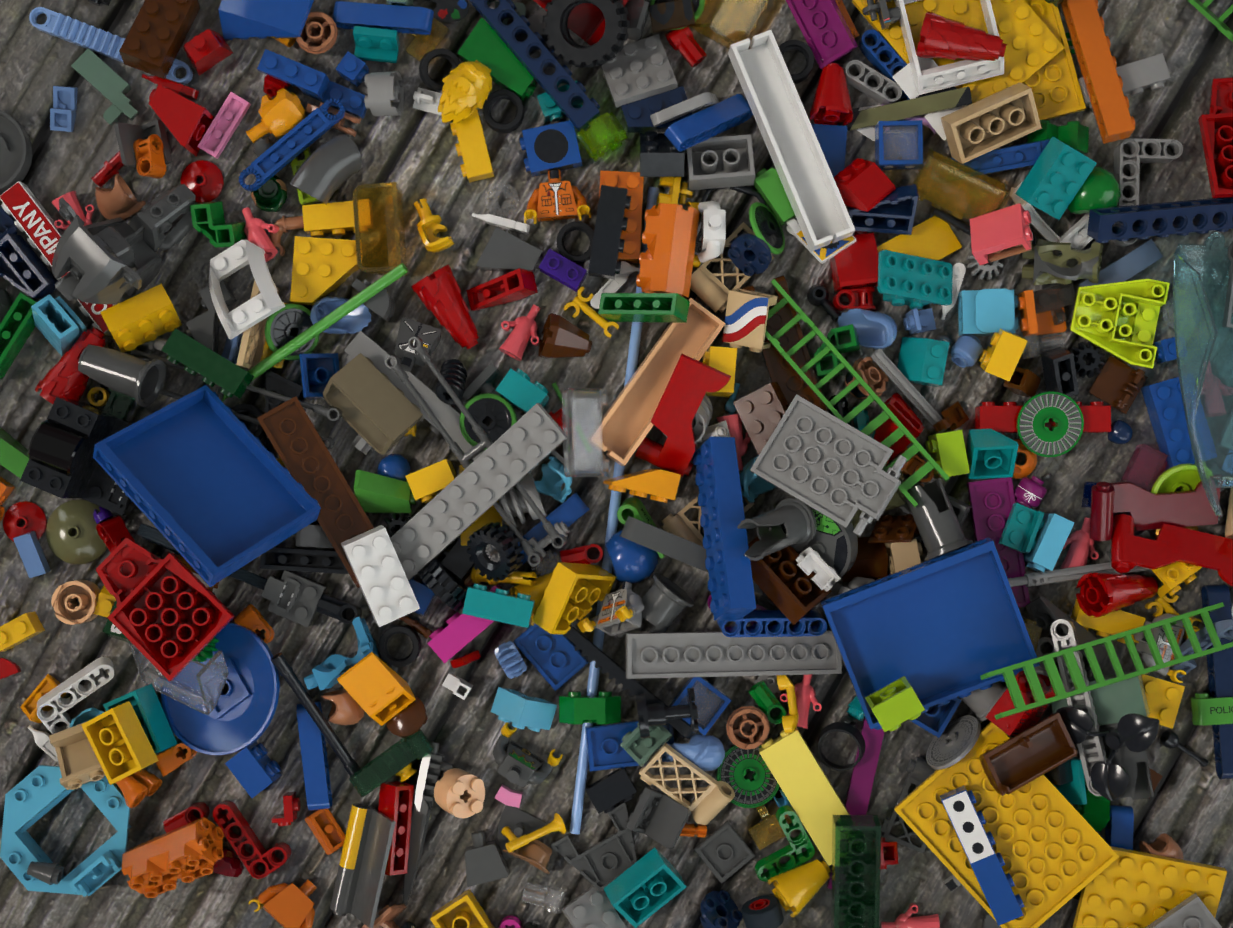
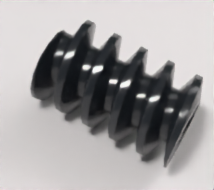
(456, 376)

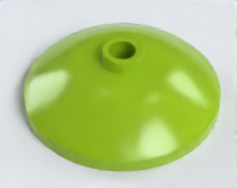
(1180, 475)

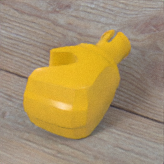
(429, 227)

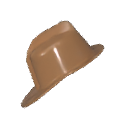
(534, 853)

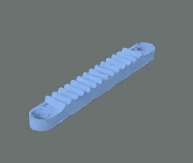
(93, 38)

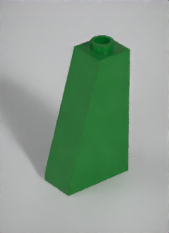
(490, 50)

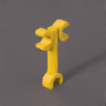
(580, 303)
(1163, 604)

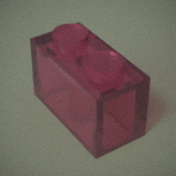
(1144, 466)

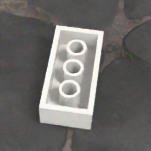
(380, 575)

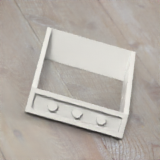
(953, 73)

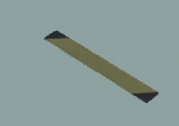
(911, 108)

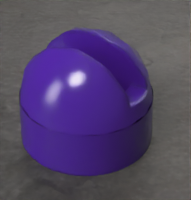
(102, 516)

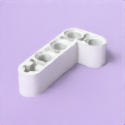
(78, 691)

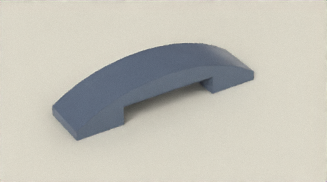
(1128, 265)
(1224, 630)

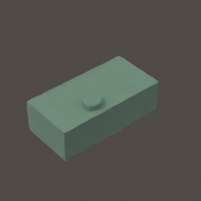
(1115, 699)

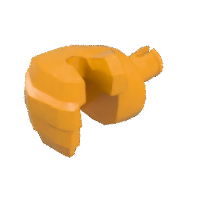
(277, 115)

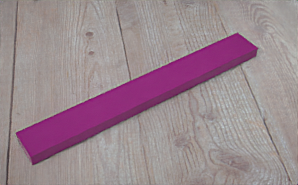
(863, 775)

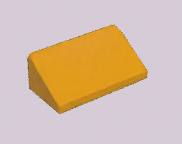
(29, 707)

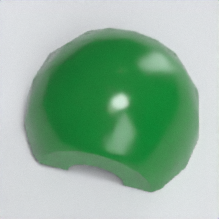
(1098, 191)

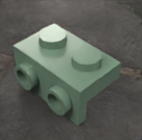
(643, 749)

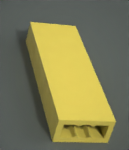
(804, 787)

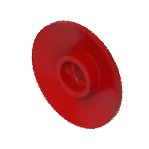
(211, 185)
(31, 513)

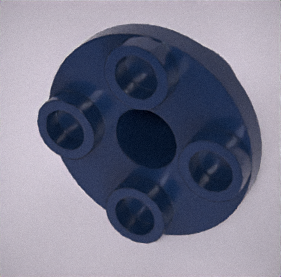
(750, 254)
(719, 911)

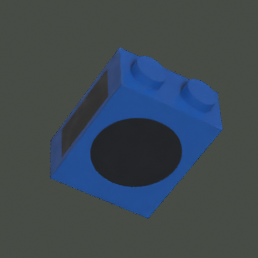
(551, 148)

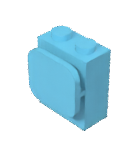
(986, 312)
(57, 323)

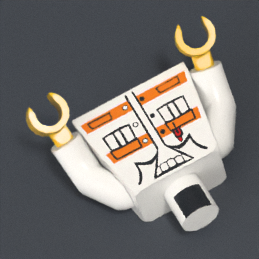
(712, 231)

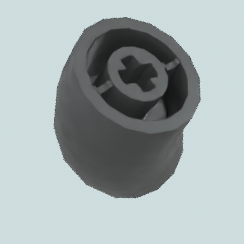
(328, 168)

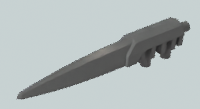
(422, 804)

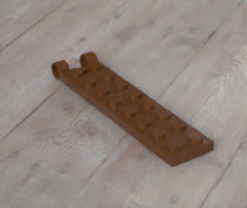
(777, 366)
(316, 470)

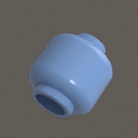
(966, 351)

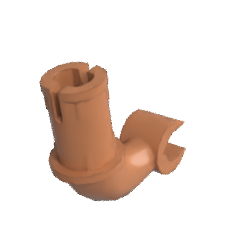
(285, 224)

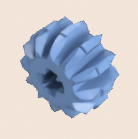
(510, 659)

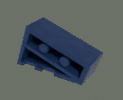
(638, 113)
(892, 215)
(24, 268)

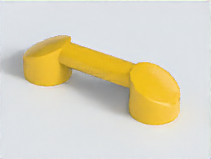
(789, 721)

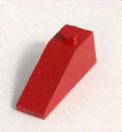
(503, 289)

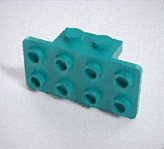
(914, 280)

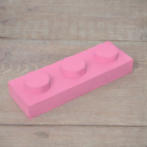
(224, 125)

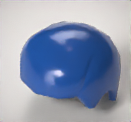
(394, 466)

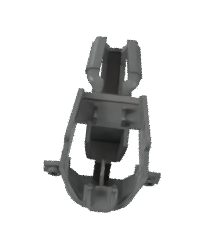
(87, 249)

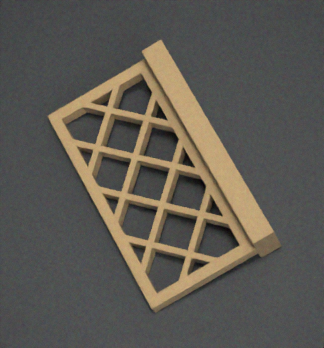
(252, 340)

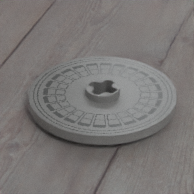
(954, 742)

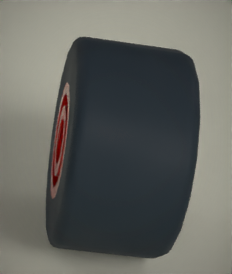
(762, 912)

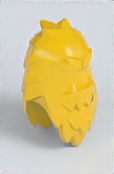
(464, 91)

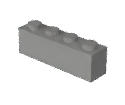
(1137, 76)

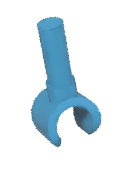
(729, 406)
(782, 801)

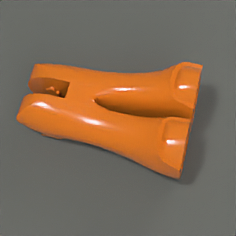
(138, 786)

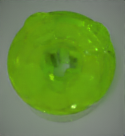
(602, 135)

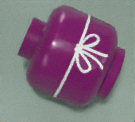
(1030, 492)

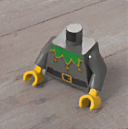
(520, 764)

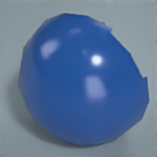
(630, 560)

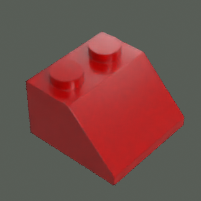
(863, 185)

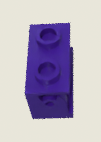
(563, 270)

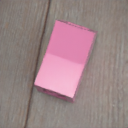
(508, 796)

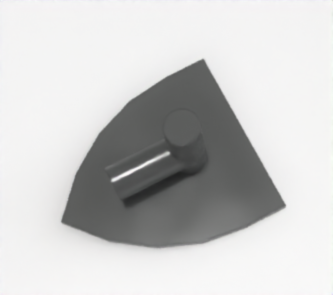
(520, 824)

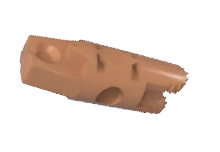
(339, 126)

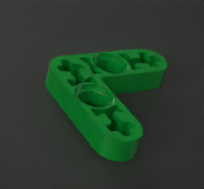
(795, 845)

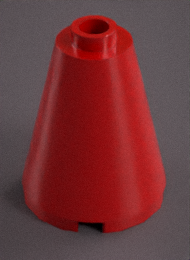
(832, 97)

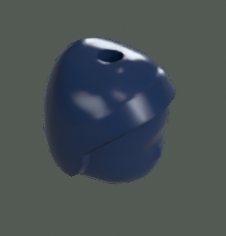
(1120, 432)

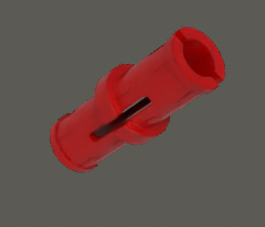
(108, 170)

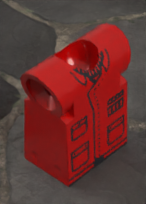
(1019, 722)

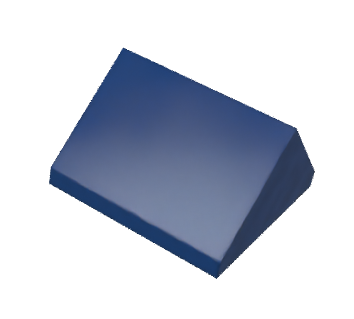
(316, 372)

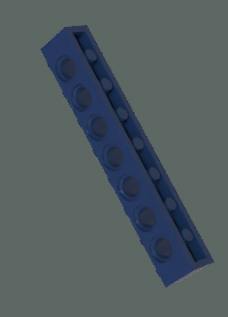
(508, 33)
(1208, 214)

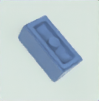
(232, 348)
(31, 554)

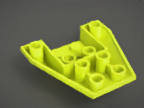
(1121, 318)

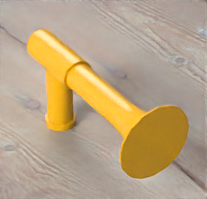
(515, 843)

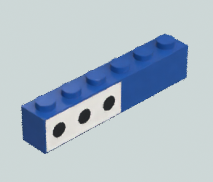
(981, 855)

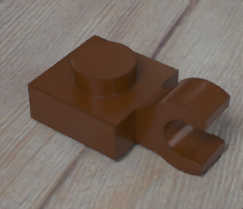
(953, 416)

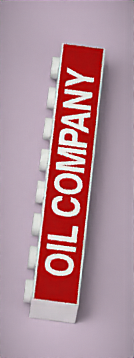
(43, 235)

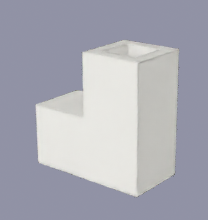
(459, 686)

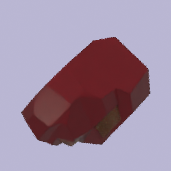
(228, 865)

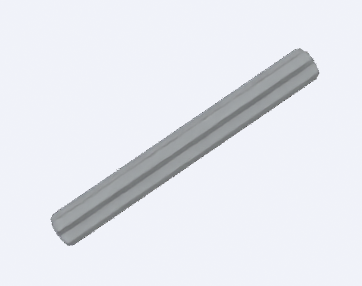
(906, 387)

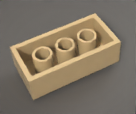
(991, 122)

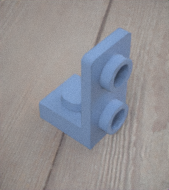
(919, 321)

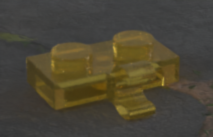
(425, 43)
(767, 830)

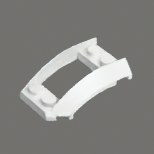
(1075, 235)
(256, 308)

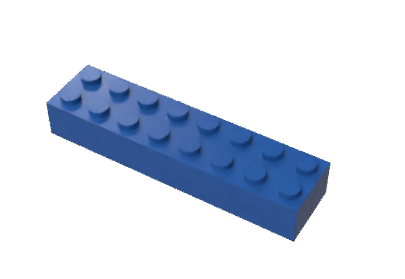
(724, 543)

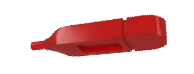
(173, 86)

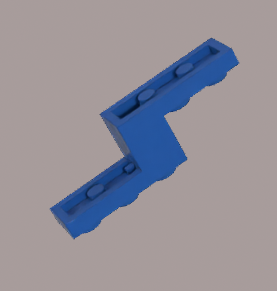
(311, 82)

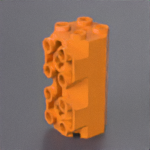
(671, 249)
(178, 854)

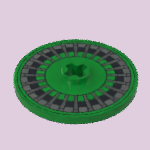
(747, 792)

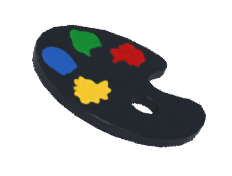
(450, 10)

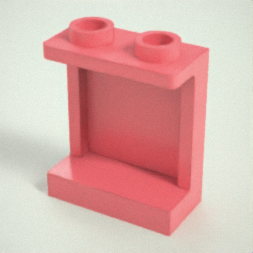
(1000, 231)

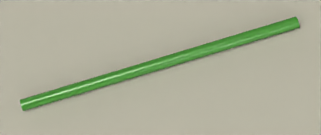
(327, 321)

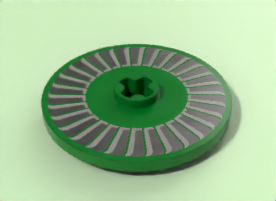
(1037, 412)

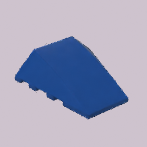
(263, 18)

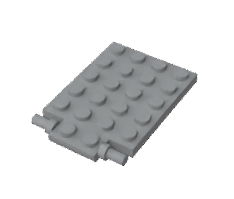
(829, 465)

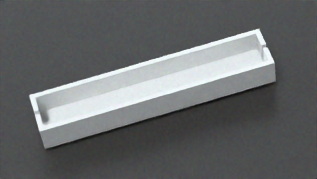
(791, 140)

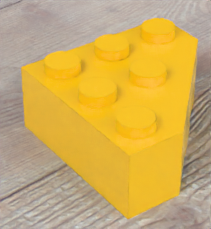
(320, 267)
(571, 595)

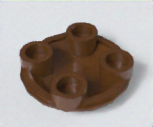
(408, 720)

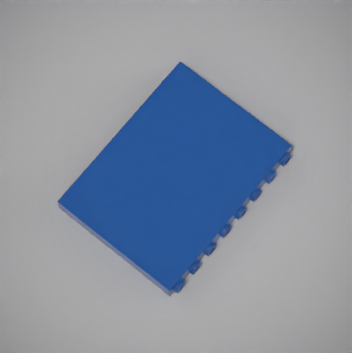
(207, 484)
(933, 625)

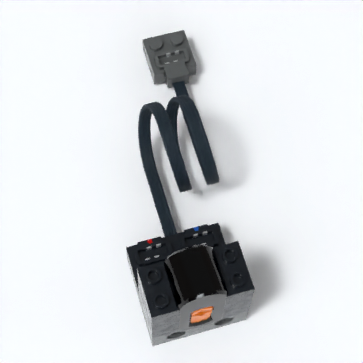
(65, 467)

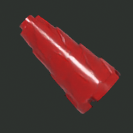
(955, 40)
(443, 297)
(64, 378)
(1112, 591)

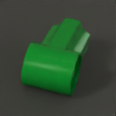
(767, 701)

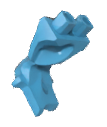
(334, 666)

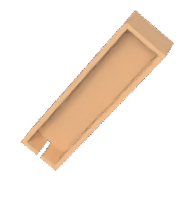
(631, 413)

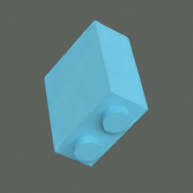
(1049, 543)

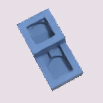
(64, 108)

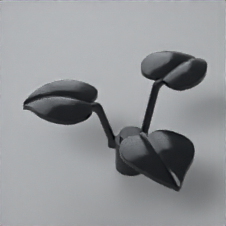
(1132, 730)

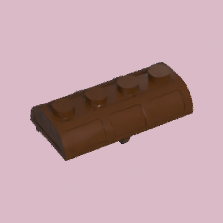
(1028, 755)

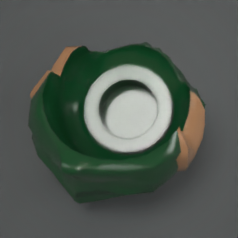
(271, 195)

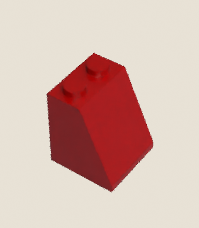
(181, 116)
(856, 264)

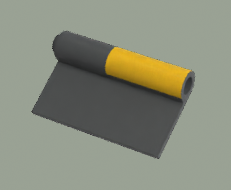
(362, 864)

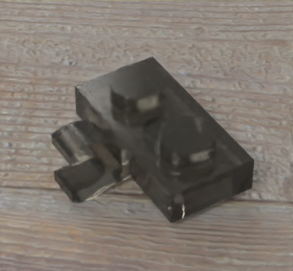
(1053, 300)

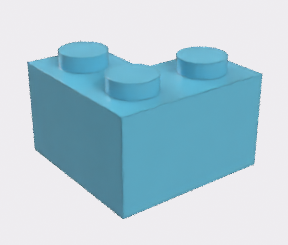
(523, 710)

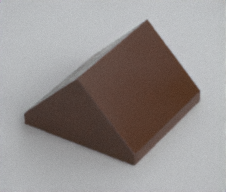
(870, 561)

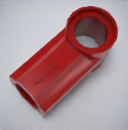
(688, 47)
(580, 555)
(186, 816)

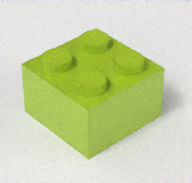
(948, 452)
(895, 704)

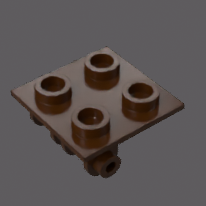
(1118, 384)
(894, 529)

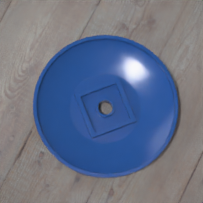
(241, 712)

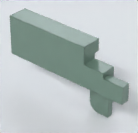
(108, 84)

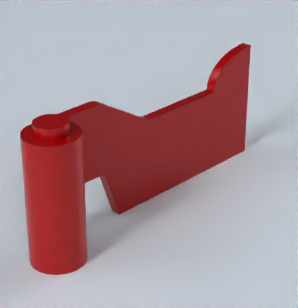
(676, 413)
(1171, 546)

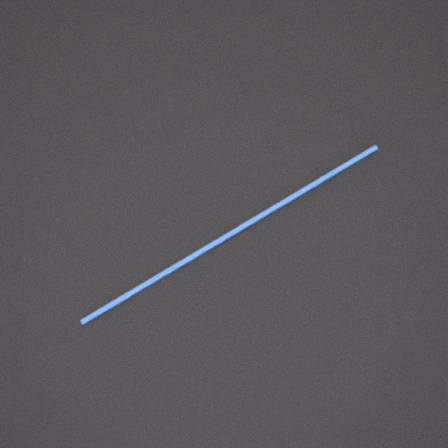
(612, 525)

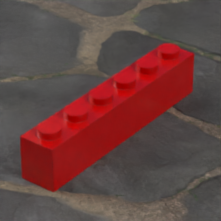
(1004, 418)

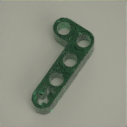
(390, 762)

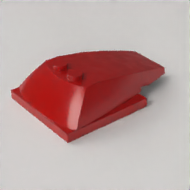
(1218, 138)
(161, 606)

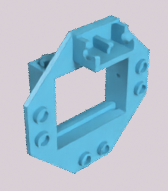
(35, 798)

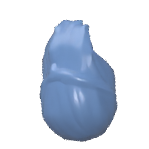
(351, 323)
(873, 328)
(702, 750)

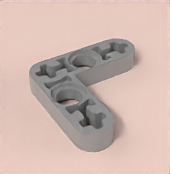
(683, 108)

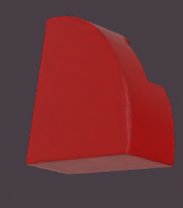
(465, 659)
(8, 668)

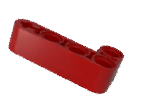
(248, 836)

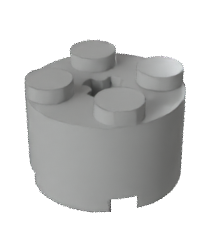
(384, 93)

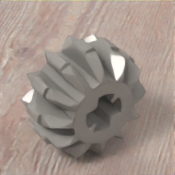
(986, 270)

